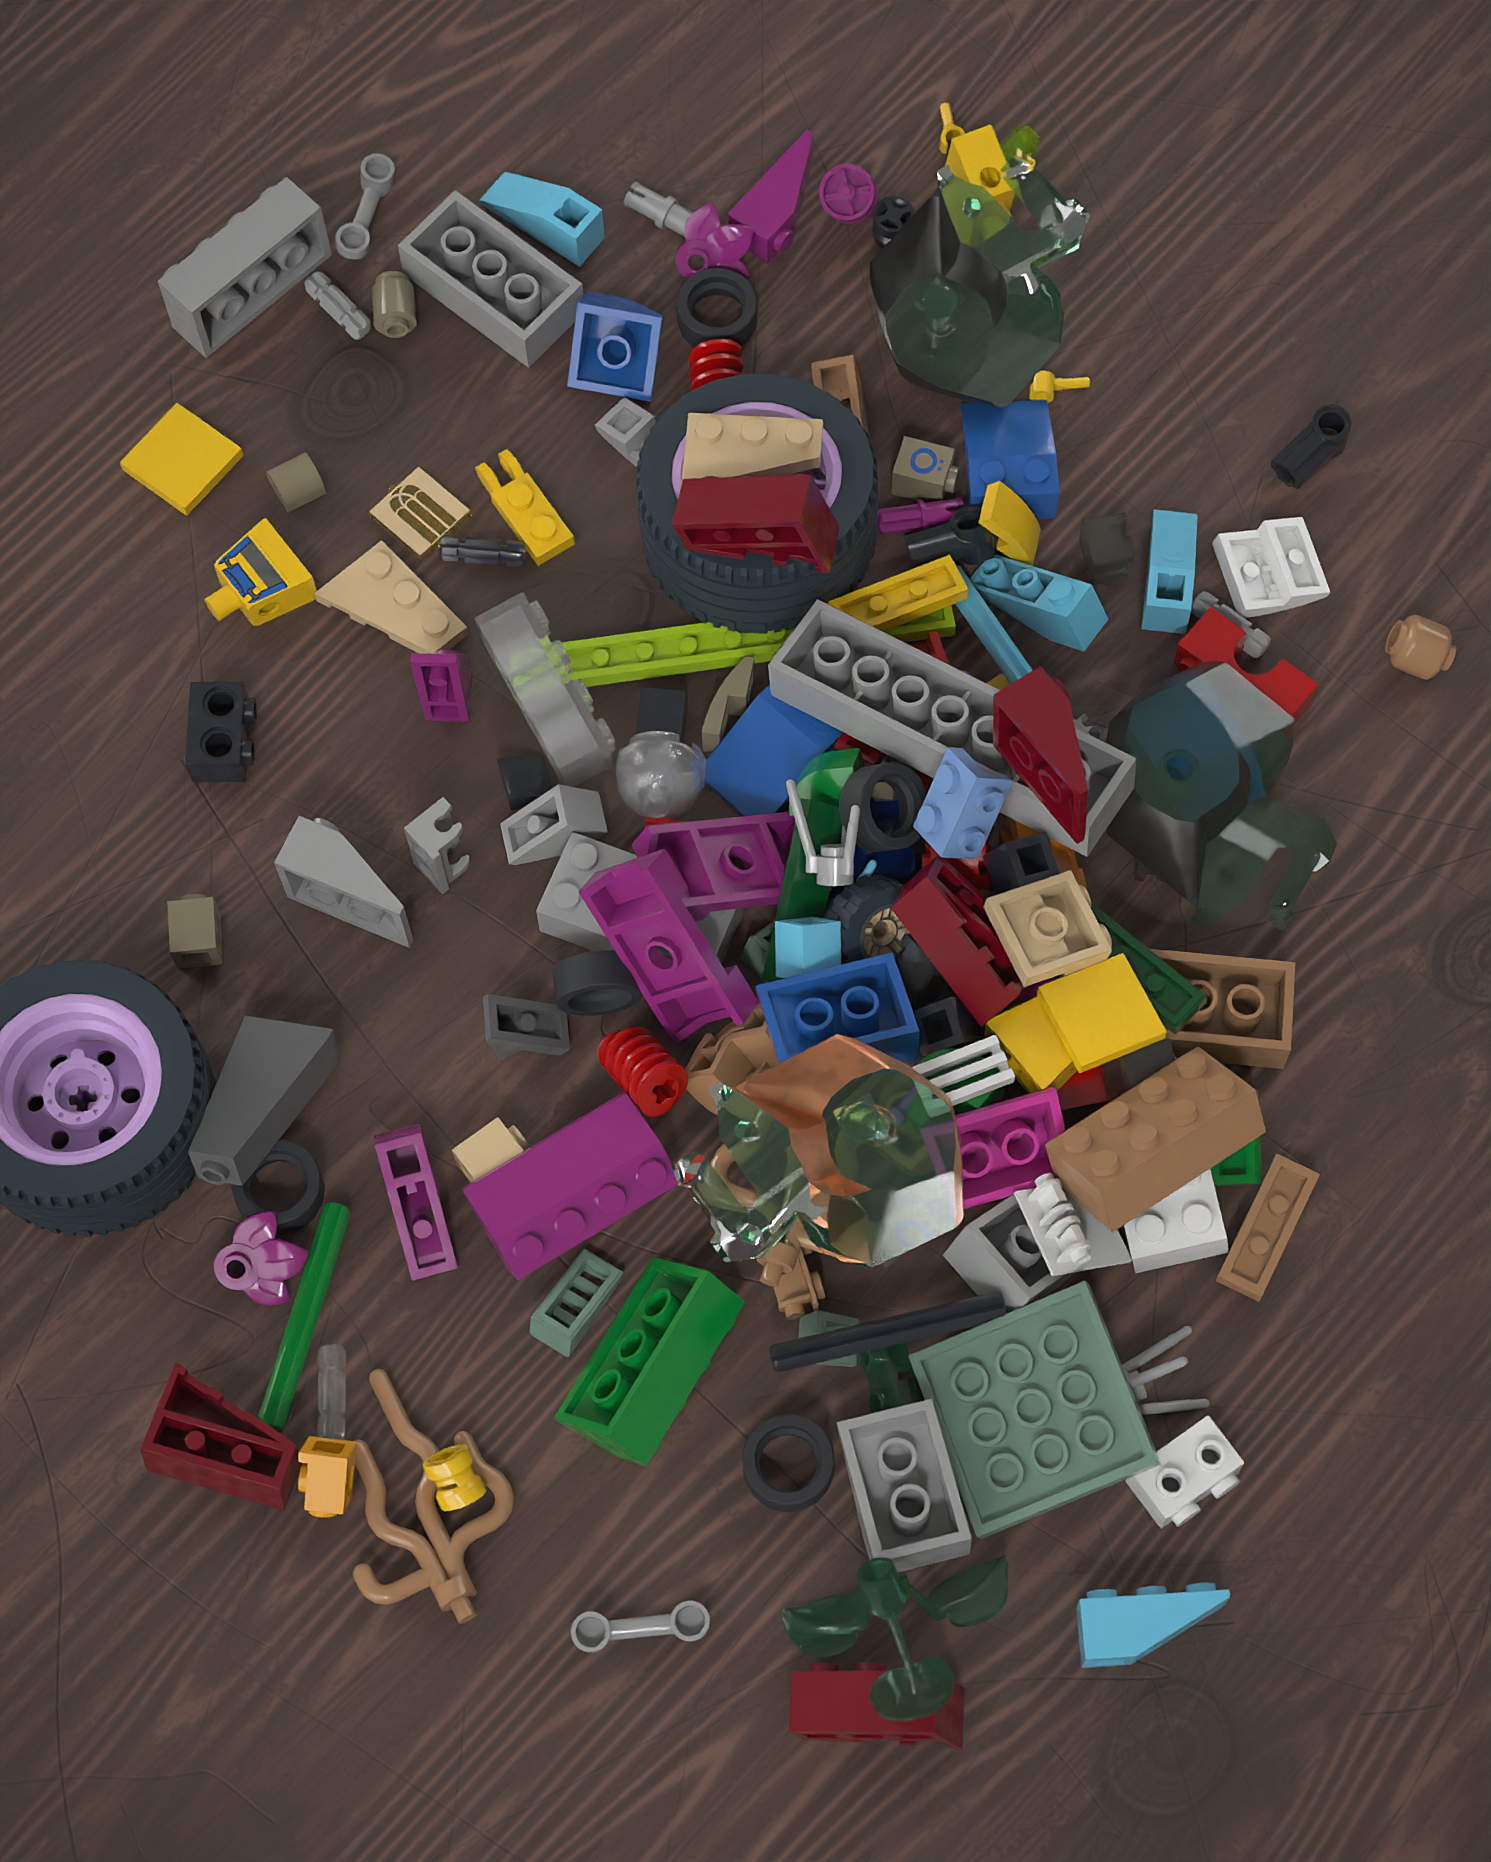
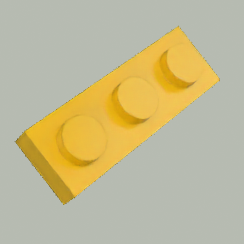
(906, 595)

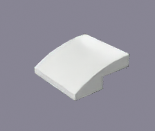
(1271, 567)

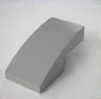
(626, 428)

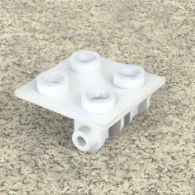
(1066, 1232)

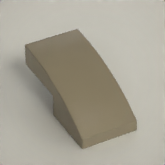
(731, 698)

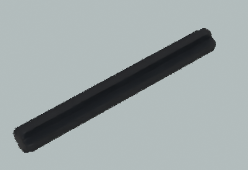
(886, 1332)

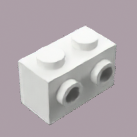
(1190, 1470)

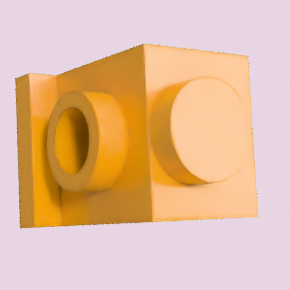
(327, 1475)

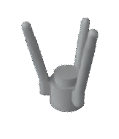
(836, 861)
(1137, 1380)

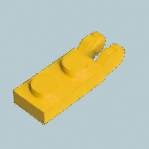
(526, 510)

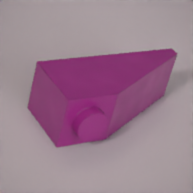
(776, 201)
(443, 684)
(415, 1201)

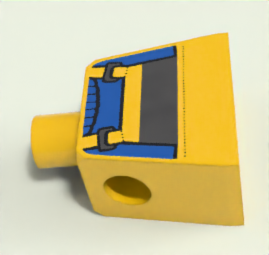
(260, 578)

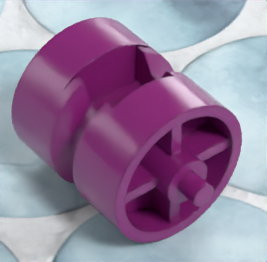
(848, 194)

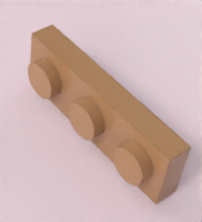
(1267, 1227)

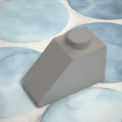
(546, 824)

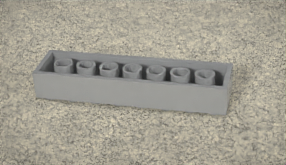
(921, 707)

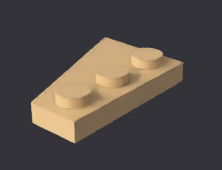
(750, 445)
(393, 599)

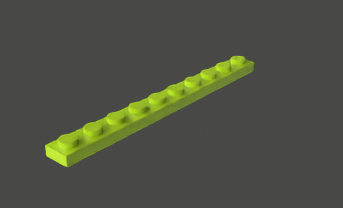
(702, 648)

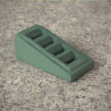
(560, 1328)

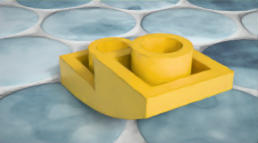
(1011, 521)

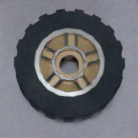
(867, 919)

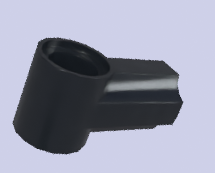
(1313, 447)
(960, 538)

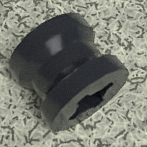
(893, 211)

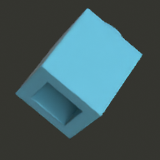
(806, 945)

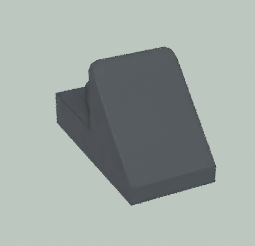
(524, 1025)

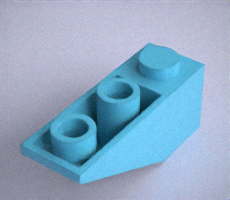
(548, 214)
(1170, 572)
(1042, 600)
(1130, 1627)

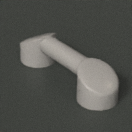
(376, 182)
(593, 1631)

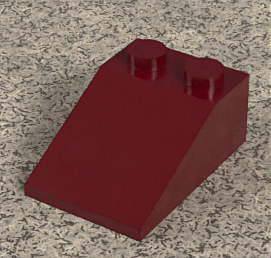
(1041, 745)

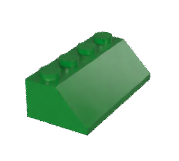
(650, 1359)

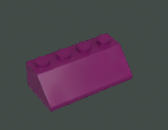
(570, 1185)

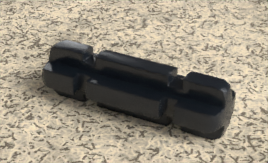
(482, 551)

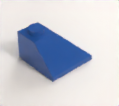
(615, 346)

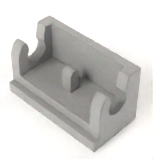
(431, 839)

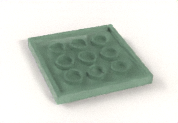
(1034, 1410)

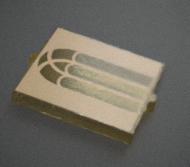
(419, 512)

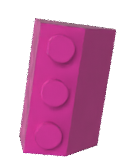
(1007, 1145)

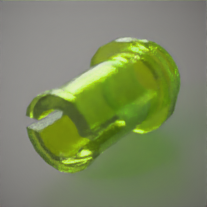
(1023, 139)

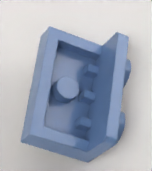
(961, 806)

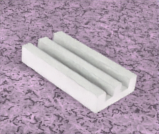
(964, 1054)

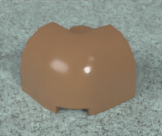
(730, 1057)

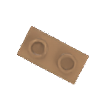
(799, 1289)

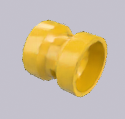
(454, 1477)

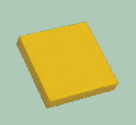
(181, 459)
(1101, 1013)

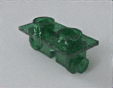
(882, 1376)

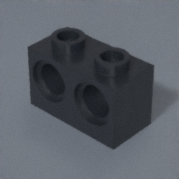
(211, 732)

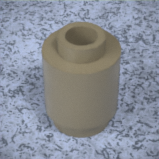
(393, 304)

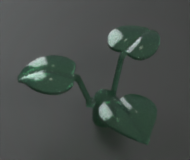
(918, 1688)

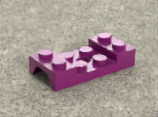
(703, 860)
(643, 909)

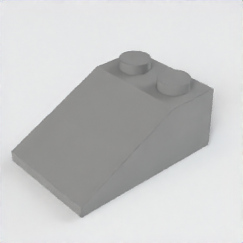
(331, 876)
(1003, 1257)
(904, 1486)

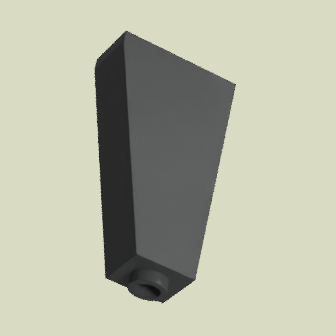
(259, 1095)

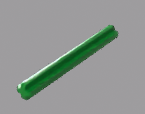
(304, 1315)

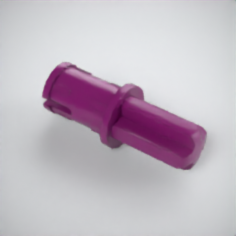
(917, 516)

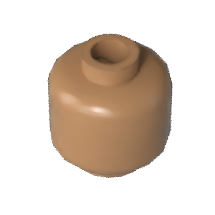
(1420, 647)

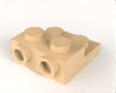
(1048, 928)

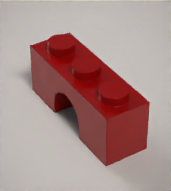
(1222, 640)

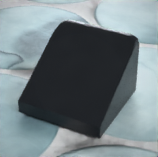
(523, 779)

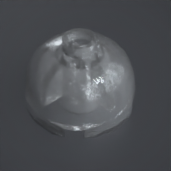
(660, 775)

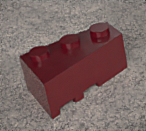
(757, 516)
(957, 936)
(217, 1445)
(838, 1709)

